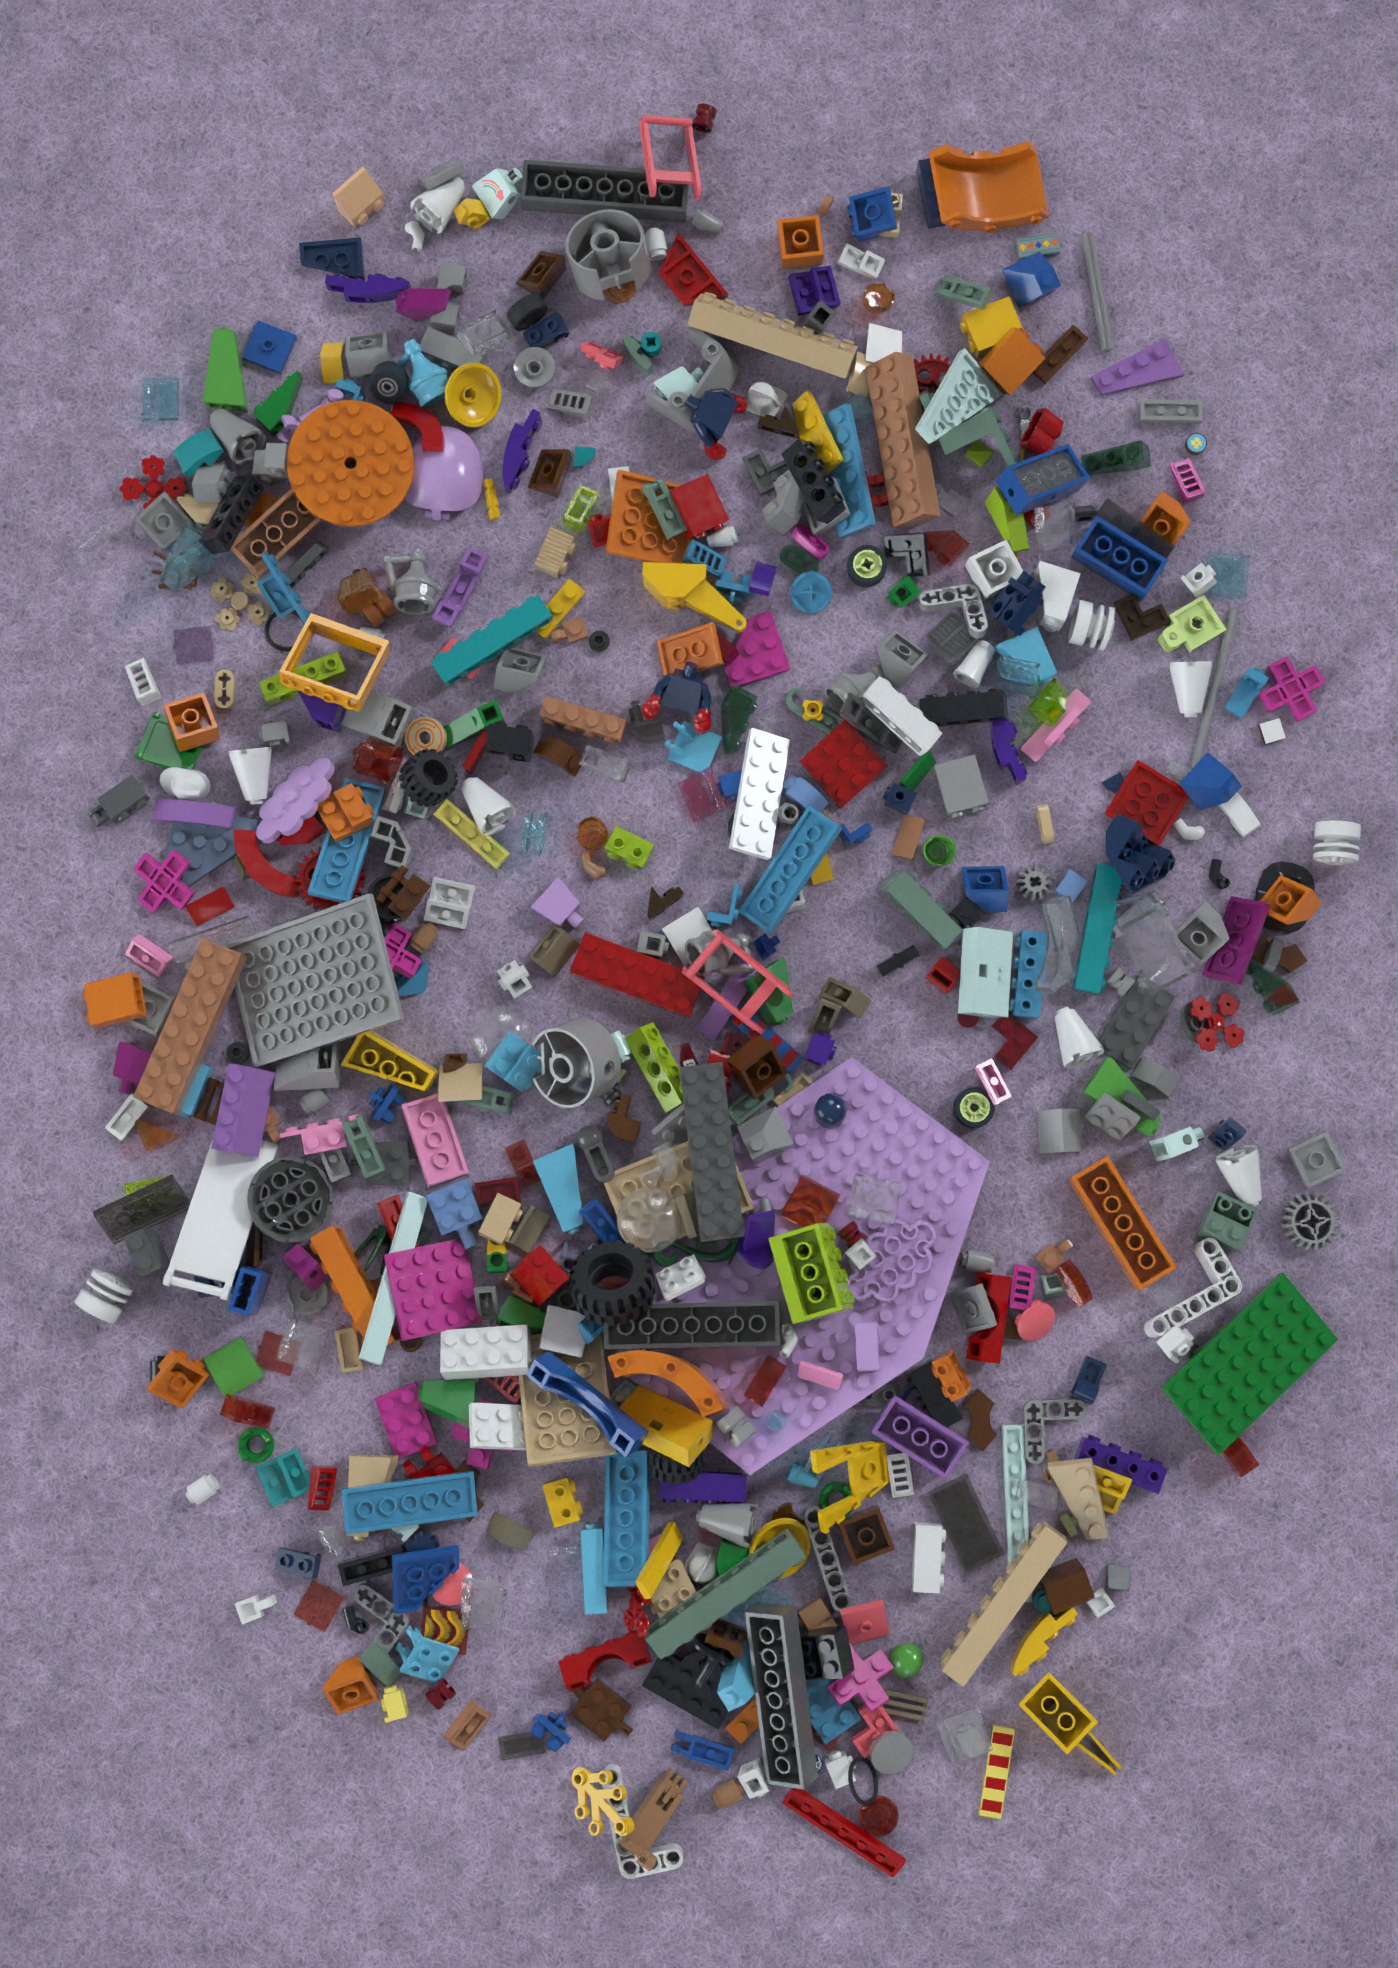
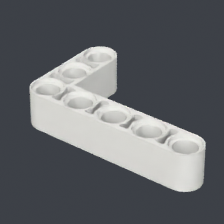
(1200, 1299)
(623, 1856)

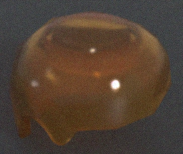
(878, 291)
(621, 295)
(592, 826)

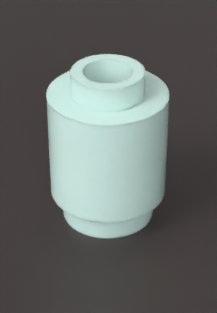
(622, 1045)

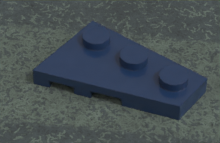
(334, 256)

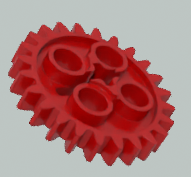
(935, 368)
(305, 880)

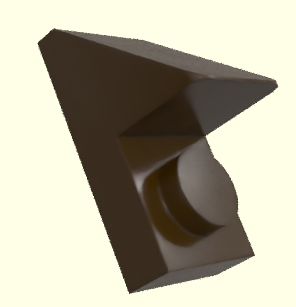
(784, 426)
(658, 905)

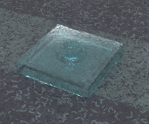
(1230, 574)

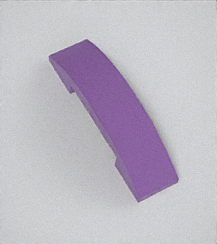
(461, 587)
(194, 812)
(718, 1014)

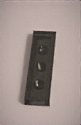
(1133, 527)

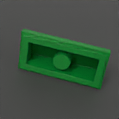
(918, 771)

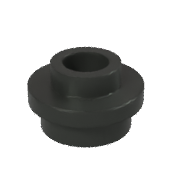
(599, 647)
(244, 1052)

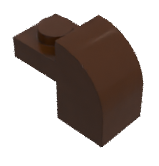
(558, 753)
(619, 1124)

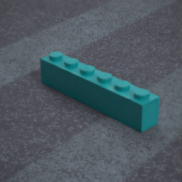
(492, 640)
(1097, 931)

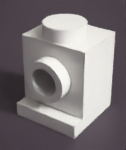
(1200, 586)
(1176, 1343)
(747, 1776)

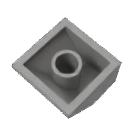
(900, 658)
(518, 669)
(1202, 933)
(765, 1135)

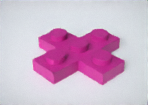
(1291, 688)
(164, 881)
(399, 958)
(477, 1457)
(863, 1681)

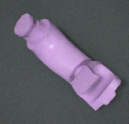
(290, 423)

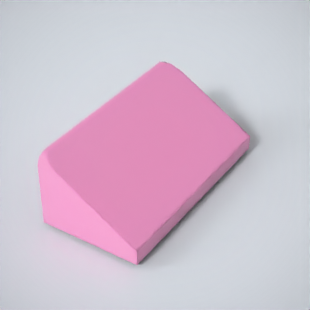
(148, 955)
(993, 1082)
(820, 1375)

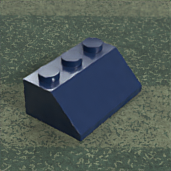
(928, 194)

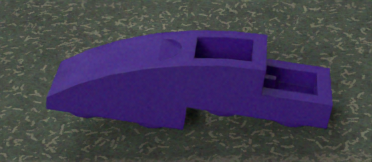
(375, 290)
(515, 456)
(1006, 754)

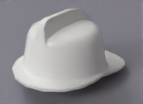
(765, 399)
(185, 783)
(702, 1564)

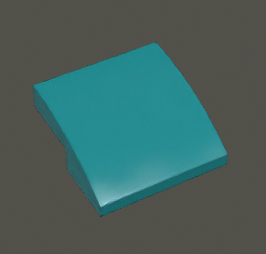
(198, 449)
(284, 1477)

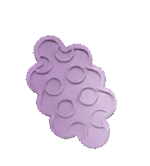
(295, 800)
(900, 1255)

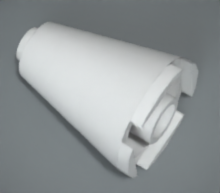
(437, 205)
(1190, 685)
(252, 772)
(487, 806)
(1075, 1039)
(1242, 1173)

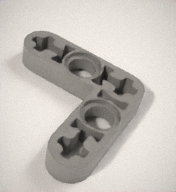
(965, 601)
(1044, 1414)
(387, 1617)

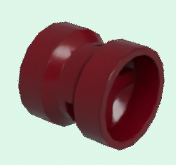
(704, 118)
(851, 1234)
(440, 1694)

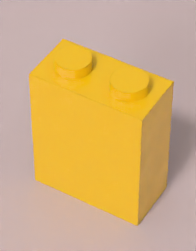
(989, 325)

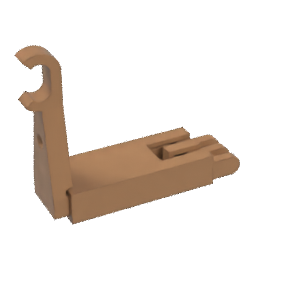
(653, 1816)

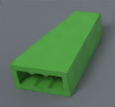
(225, 376)
(1113, 1081)

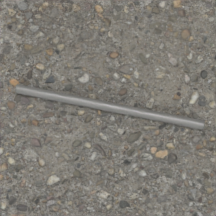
(1214, 687)

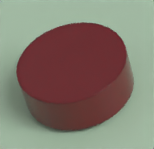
(967, 1021)

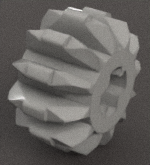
(1031, 875)

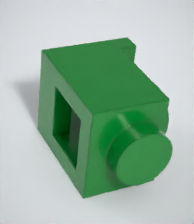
(910, 591)

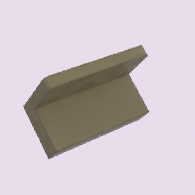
(554, 950)
(688, 1210)
(530, 1229)

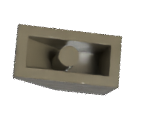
(847, 997)

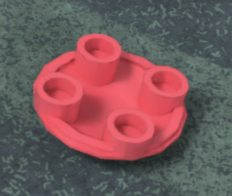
(1035, 1321)
(451, 1591)

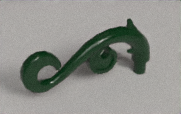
(700, 1253)

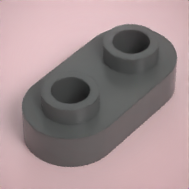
(878, 1397)

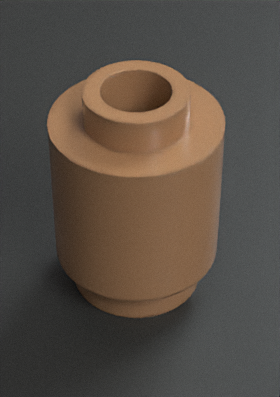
(424, 937)
(728, 1793)

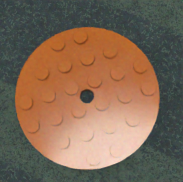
(355, 432)

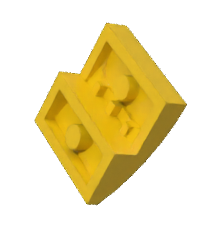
(1111, 1488)

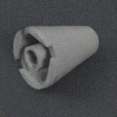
(237, 436)
(730, 1521)

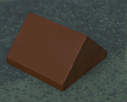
(542, 273)
(550, 471)
(1066, 1586)

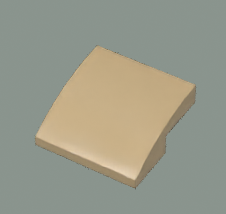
(461, 1084)

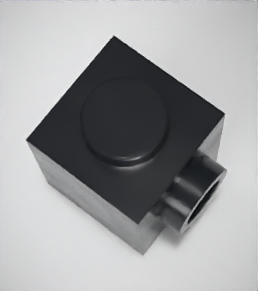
(966, 913)

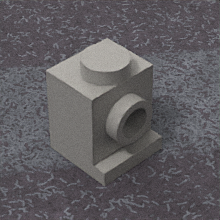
(276, 734)
(647, 938)

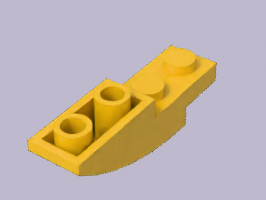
(1033, 1643)

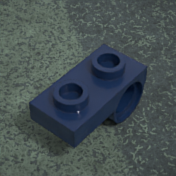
(547, 331)
(1227, 1134)
(1088, 1380)
(298, 1563)

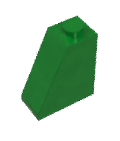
(778, 1004)
(449, 1398)

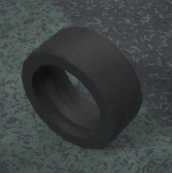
(527, 311)

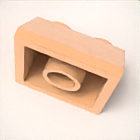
(358, 198)

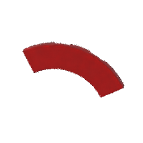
(424, 421)
(259, 868)

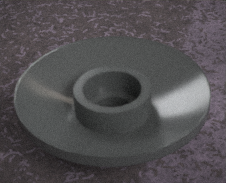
(1189, 1024)

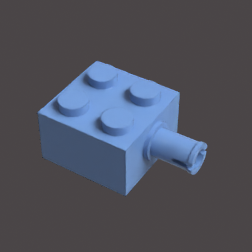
(456, 1210)

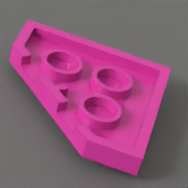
(759, 652)

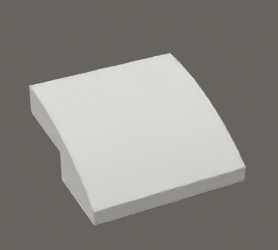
(449, 903)
(685, 928)

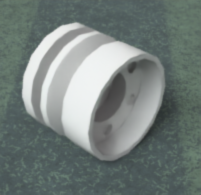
(1091, 625)
(1337, 840)
(103, 1297)

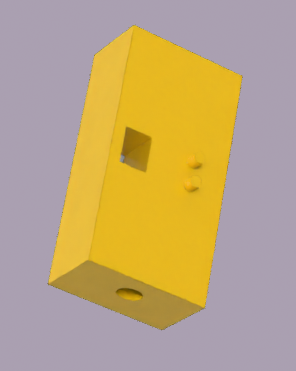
(671, 1427)

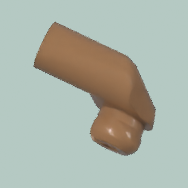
(590, 868)
(1051, 1456)

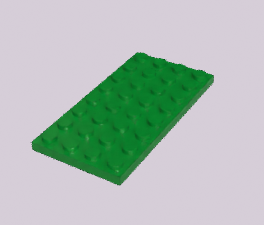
(1249, 1363)

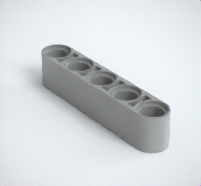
(827, 1569)

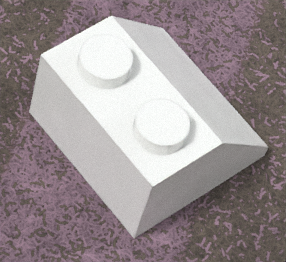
(993, 569)

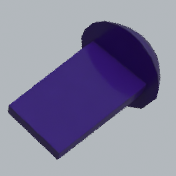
(755, 1245)

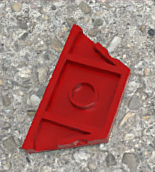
(688, 275)

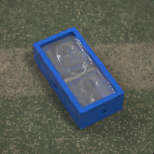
(1042, 479)

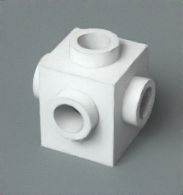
(514, 978)

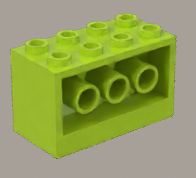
(797, 1259)

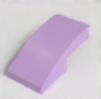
(867, 1347)

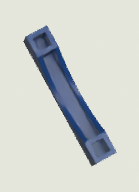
(619, 1427)

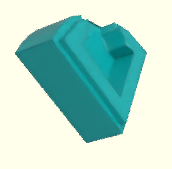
(583, 456)

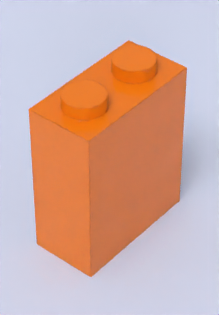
(1012, 360)
(114, 1000)

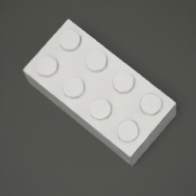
(485, 1352)

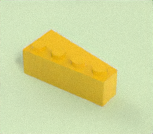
(389, 1061)

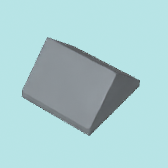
(1059, 1130)

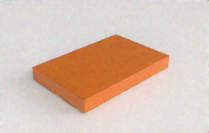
(694, 645)

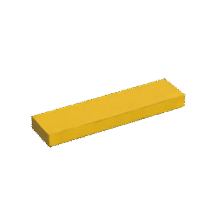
(659, 1560)

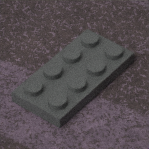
(1134, 1023)

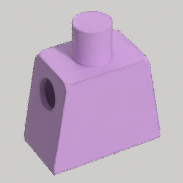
(558, 905)

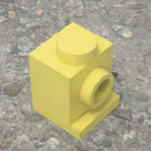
(394, 1703)

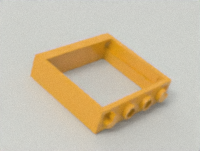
(343, 635)

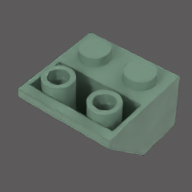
(1227, 1222)

